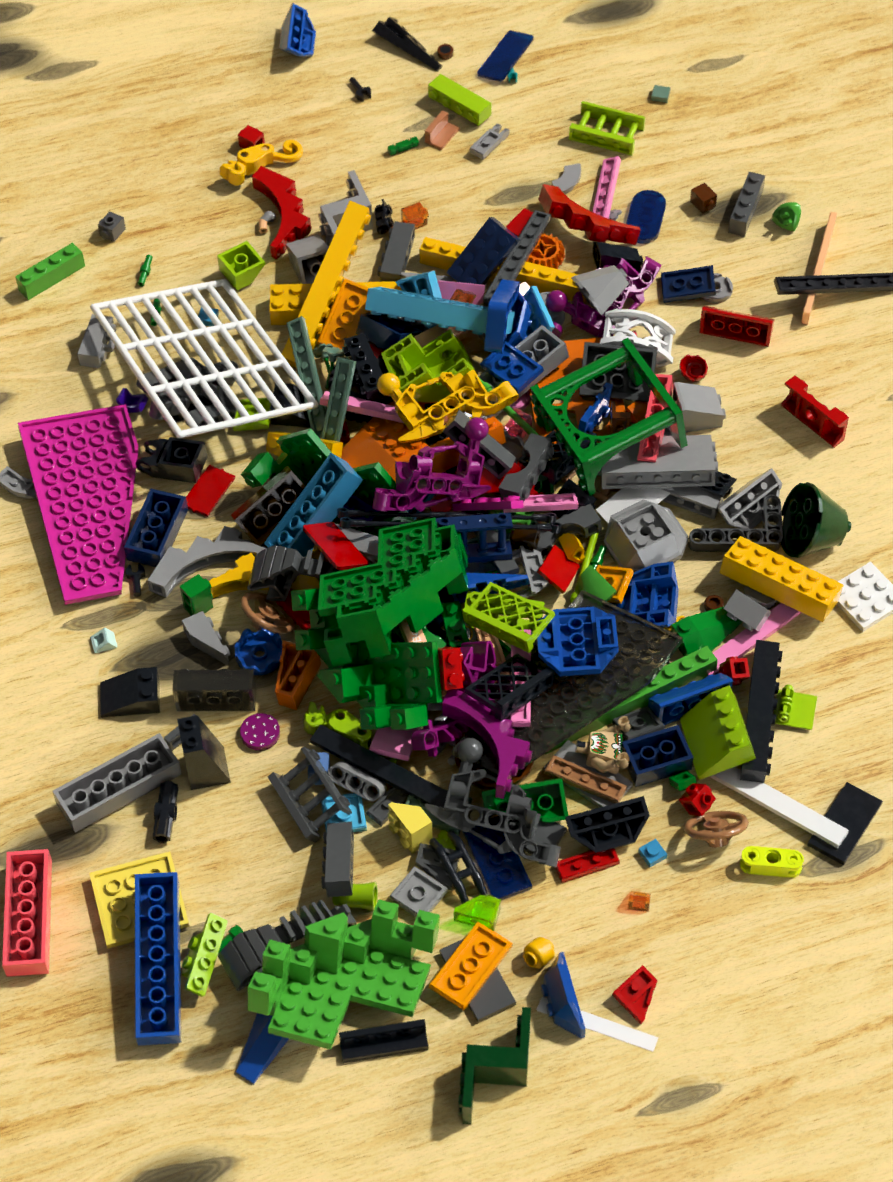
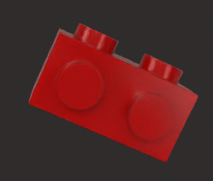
(451, 668)

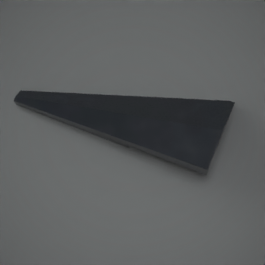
(401, 38)

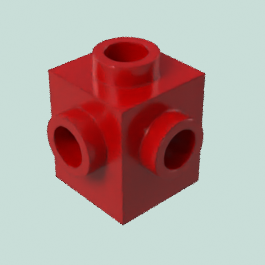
(735, 668)
(697, 799)

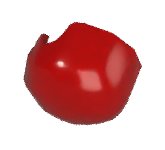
(693, 368)

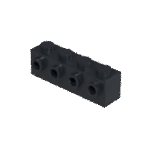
(366, 369)

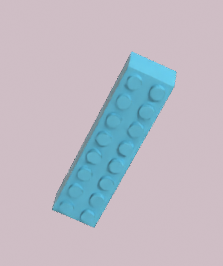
(430, 310)

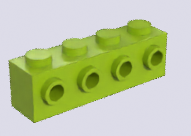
(459, 99)

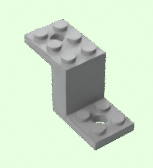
(332, 213)

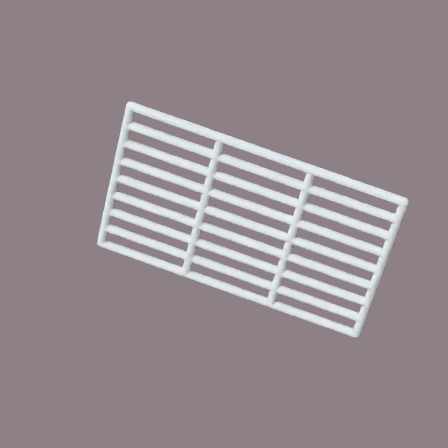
(215, 374)

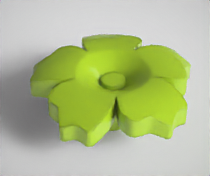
(444, 840)

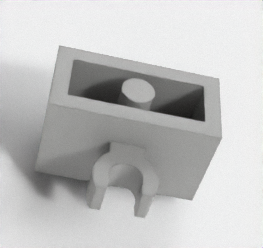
(746, 610)

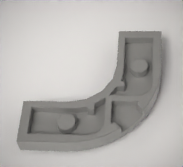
(17, 484)

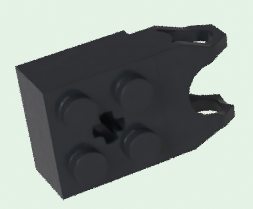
(174, 459)

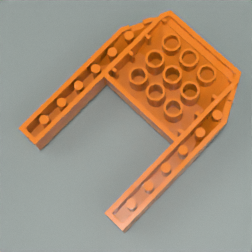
(379, 443)

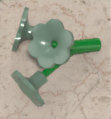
(330, 353)

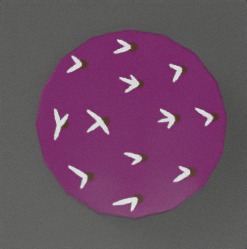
(260, 731)

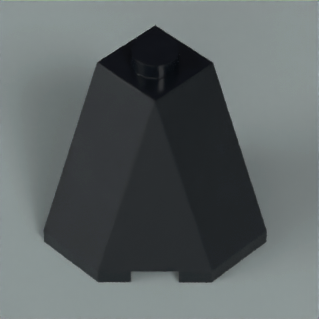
(611, 255)

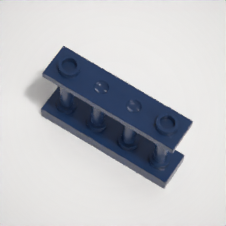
(483, 551)

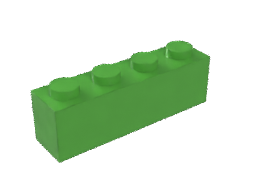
(50, 271)

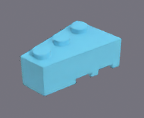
(421, 284)

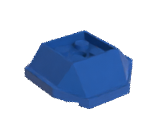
(578, 641)

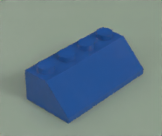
(678, 701)

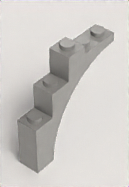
(203, 552)

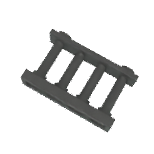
(291, 797)

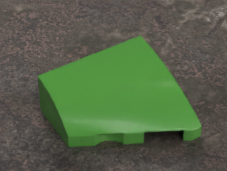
(595, 584)

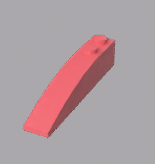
(651, 445)

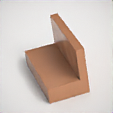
(440, 131)

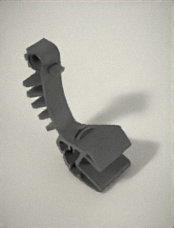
(279, 567)
(245, 952)

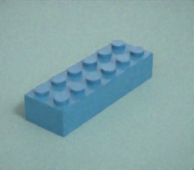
(316, 504)

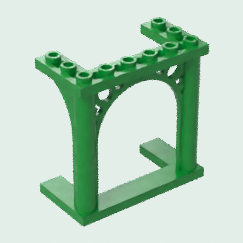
(593, 458)

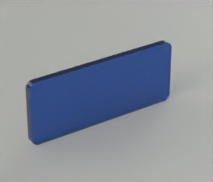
(505, 55)

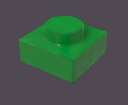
(682, 780)

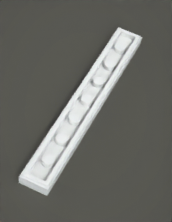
(784, 806)

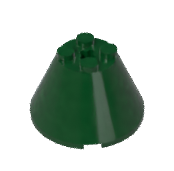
(811, 521)

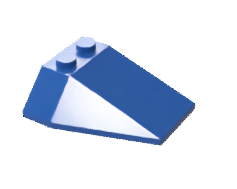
(653, 594)

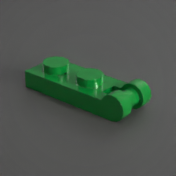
(454, 624)

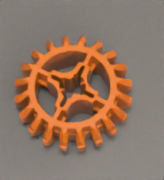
(548, 252)

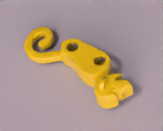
(255, 158)

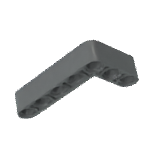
(726, 534)

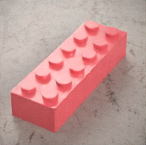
(27, 913)

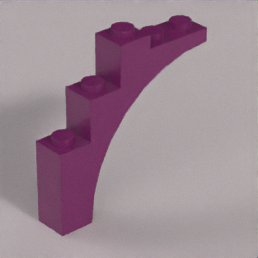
(509, 751)

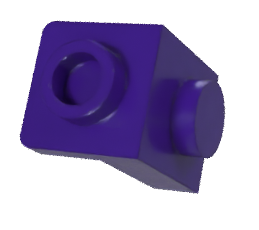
(134, 403)

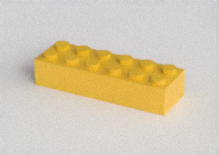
(781, 579)

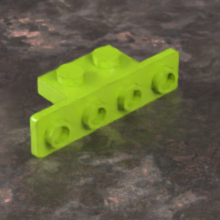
(203, 954)

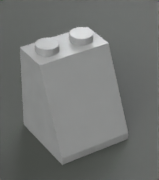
(306, 257)
(699, 406)

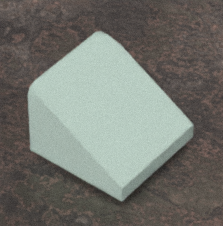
(103, 641)

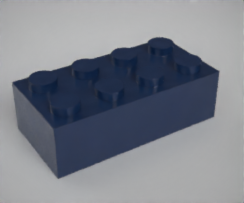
(484, 253)
(155, 527)

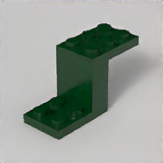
(494, 1065)

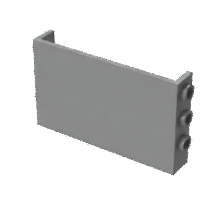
(673, 468)

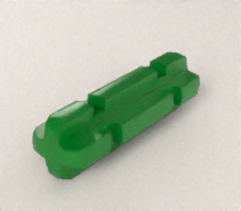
(403, 145)

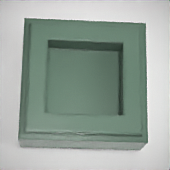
(660, 93)

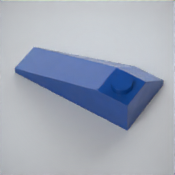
(478, 582)
(259, 1049)

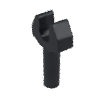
(360, 90)
(136, 576)

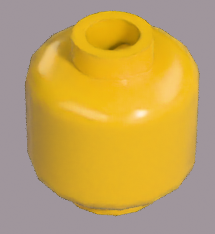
(538, 952)

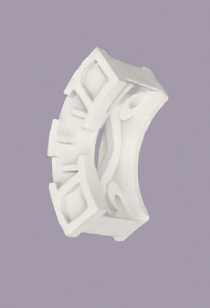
(658, 328)

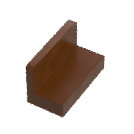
(618, 420)

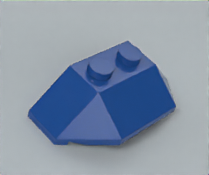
(297, 33)
(521, 321)
(562, 998)

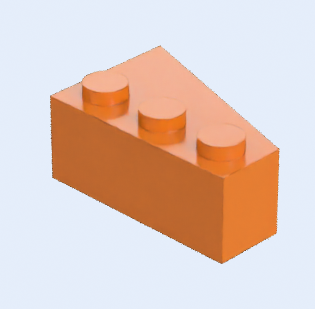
(295, 674)

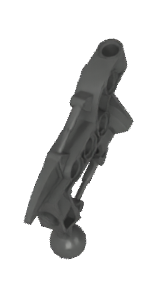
(458, 810)

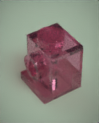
(514, 429)

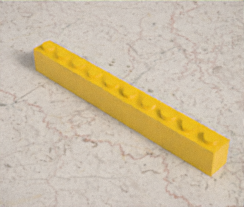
(331, 272)
(547, 279)

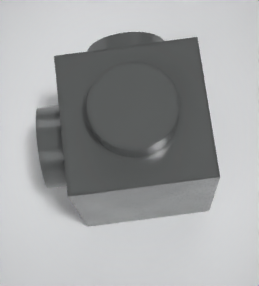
(111, 226)

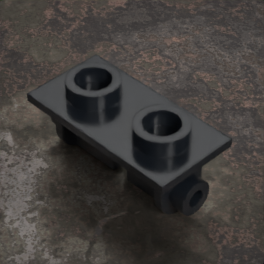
(383, 217)

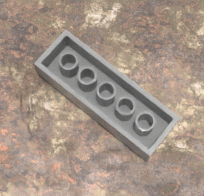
(542, 348)
(117, 782)

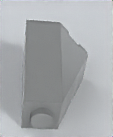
(601, 286)

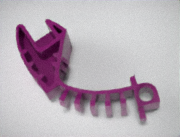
(477, 661)

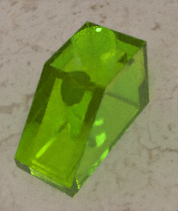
(479, 909)

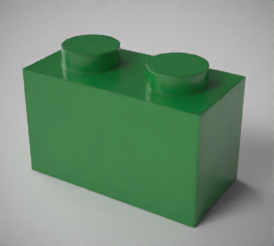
(196, 595)

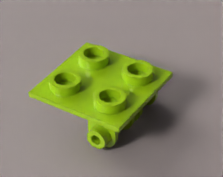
(795, 708)

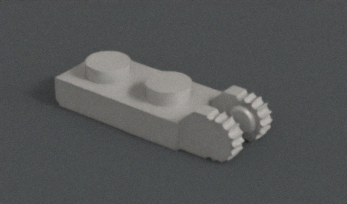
(489, 141)

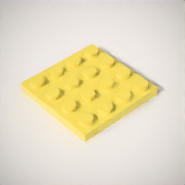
(116, 896)

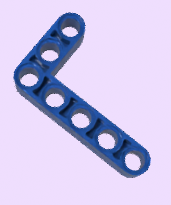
(497, 316)

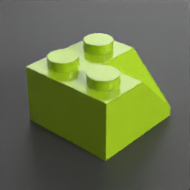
(240, 265)

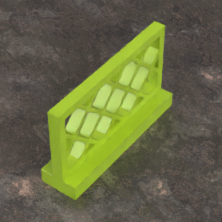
(511, 634)

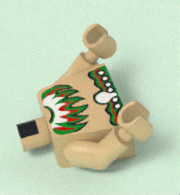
(605, 748)

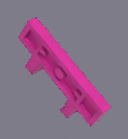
(485, 503)

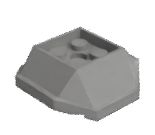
(631, 549)

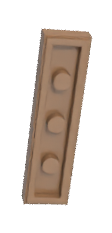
(585, 779)

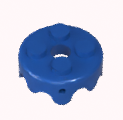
(252, 642)

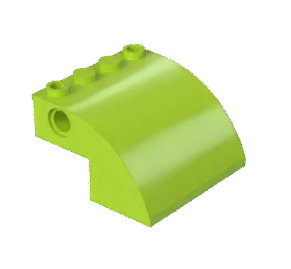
(419, 364)

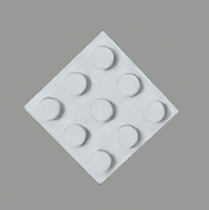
(866, 596)

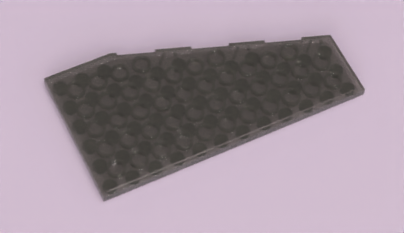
(583, 698)

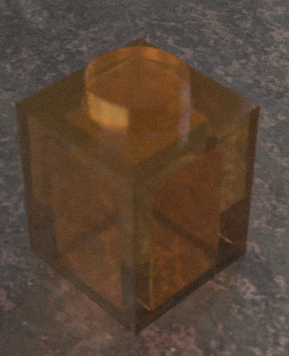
(415, 215)

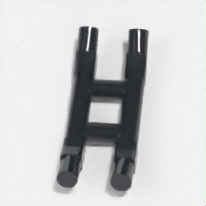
(456, 878)

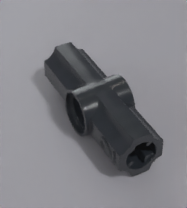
(165, 812)

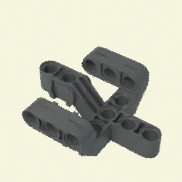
(154, 412)

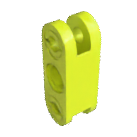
(787, 864)

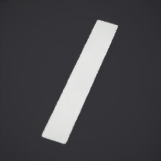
(611, 1029)

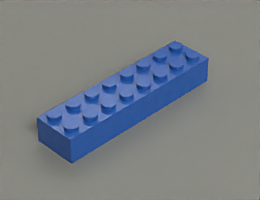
(157, 959)

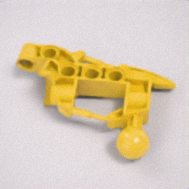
(422, 423)

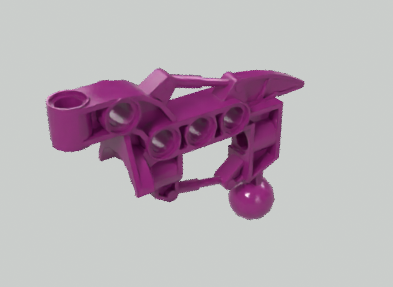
(587, 317)
(419, 468)

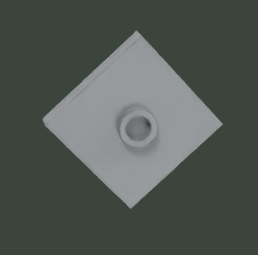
(418, 892)

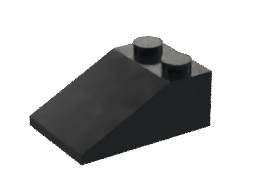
(297, 419)
(131, 693)

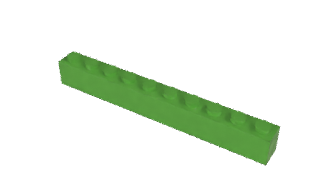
(676, 674)

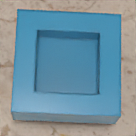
(205, 319)
(652, 853)

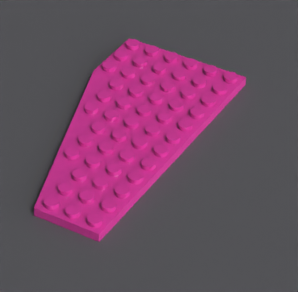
(85, 495)

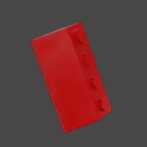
(736, 326)

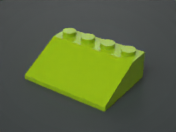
(717, 734)

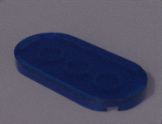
(647, 214)

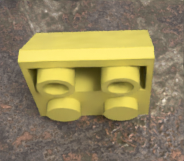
(410, 825)

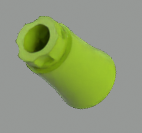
(364, 897)

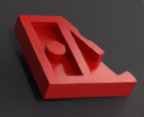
(636, 993)

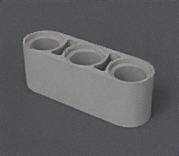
(348, 782)

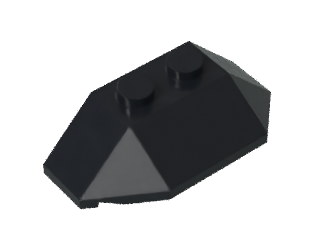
(609, 825)

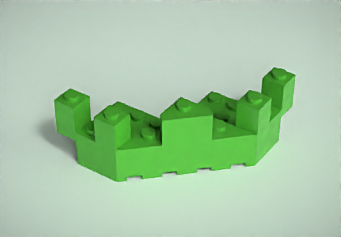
(364, 964)

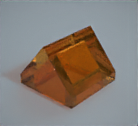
(639, 901)

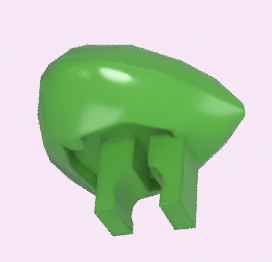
(787, 215)

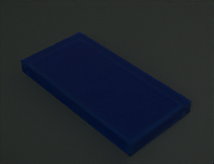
(501, 872)

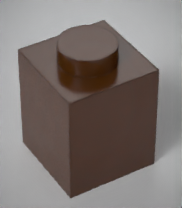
(703, 198)

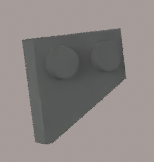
(431, 864)

